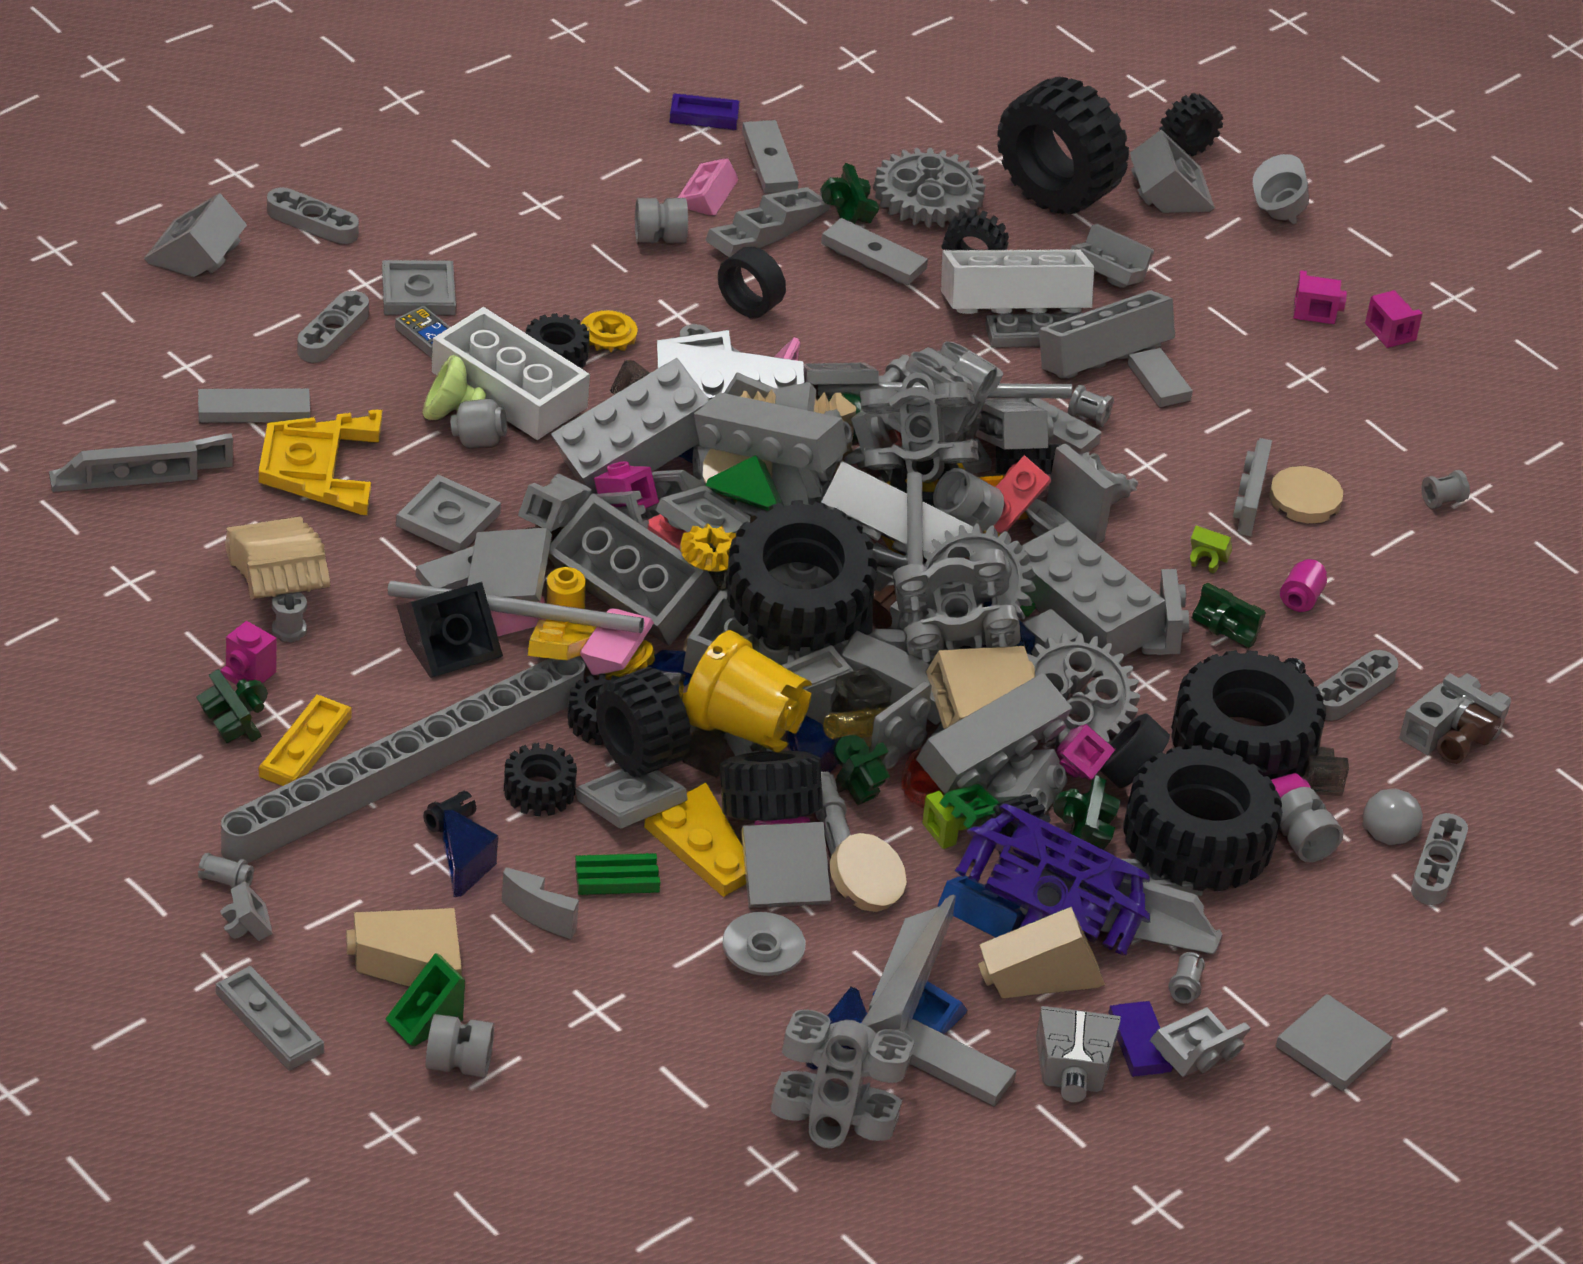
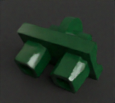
(850, 196)
(1228, 615)
(248, 697)
(861, 771)
(1086, 809)

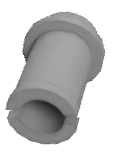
(225, 870)
(1185, 984)

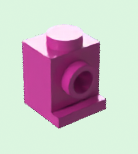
(1318, 299)
(1392, 319)
(250, 654)
(1083, 752)

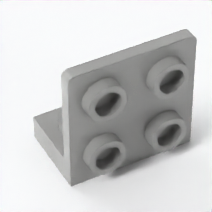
(902, 724)

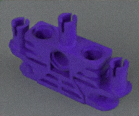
(1065, 857)

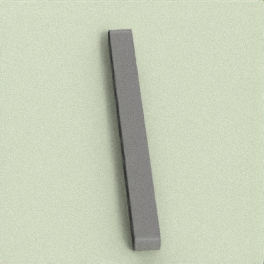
(398, 760)

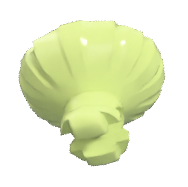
(449, 390)

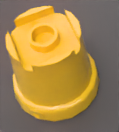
(745, 693)

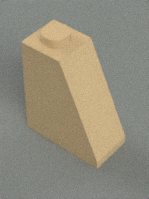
(975, 677)
(402, 942)
(1041, 958)

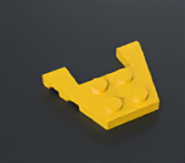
(303, 457)

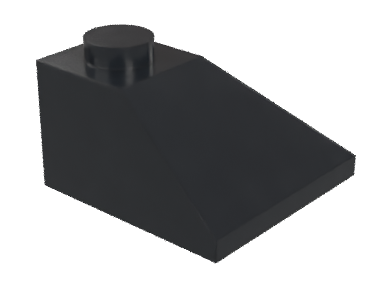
(451, 629)

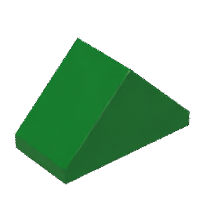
(747, 483)
(434, 991)

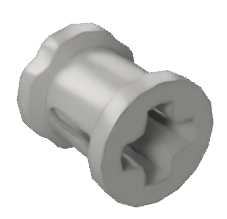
(1091, 405)
(1445, 489)
(289, 616)

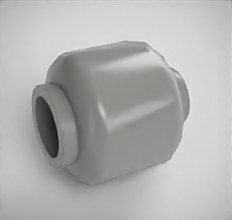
(479, 423)

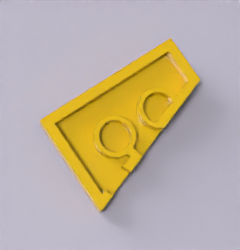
(558, 639)
(702, 839)

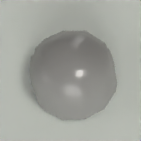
(1393, 816)

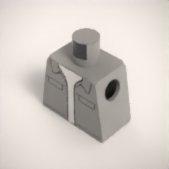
(1075, 1049)

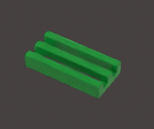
(976, 811)
(611, 873)

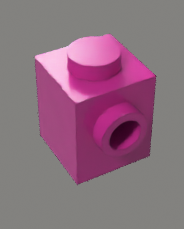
(628, 478)

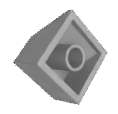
(1169, 177)
(198, 239)

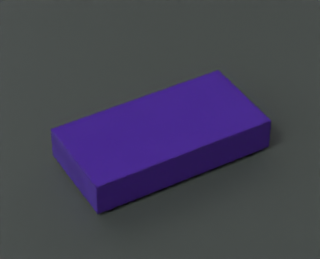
(704, 111)
(1134, 1035)

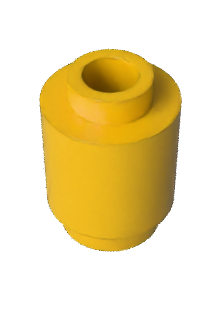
(566, 588)

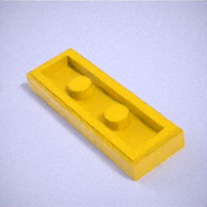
(305, 741)

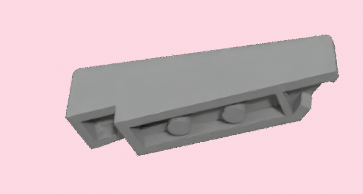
(143, 464)
(1174, 915)
(909, 968)

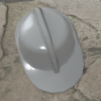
(1281, 187)

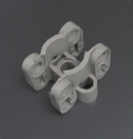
(950, 365)
(930, 406)
(976, 578)
(805, 1094)

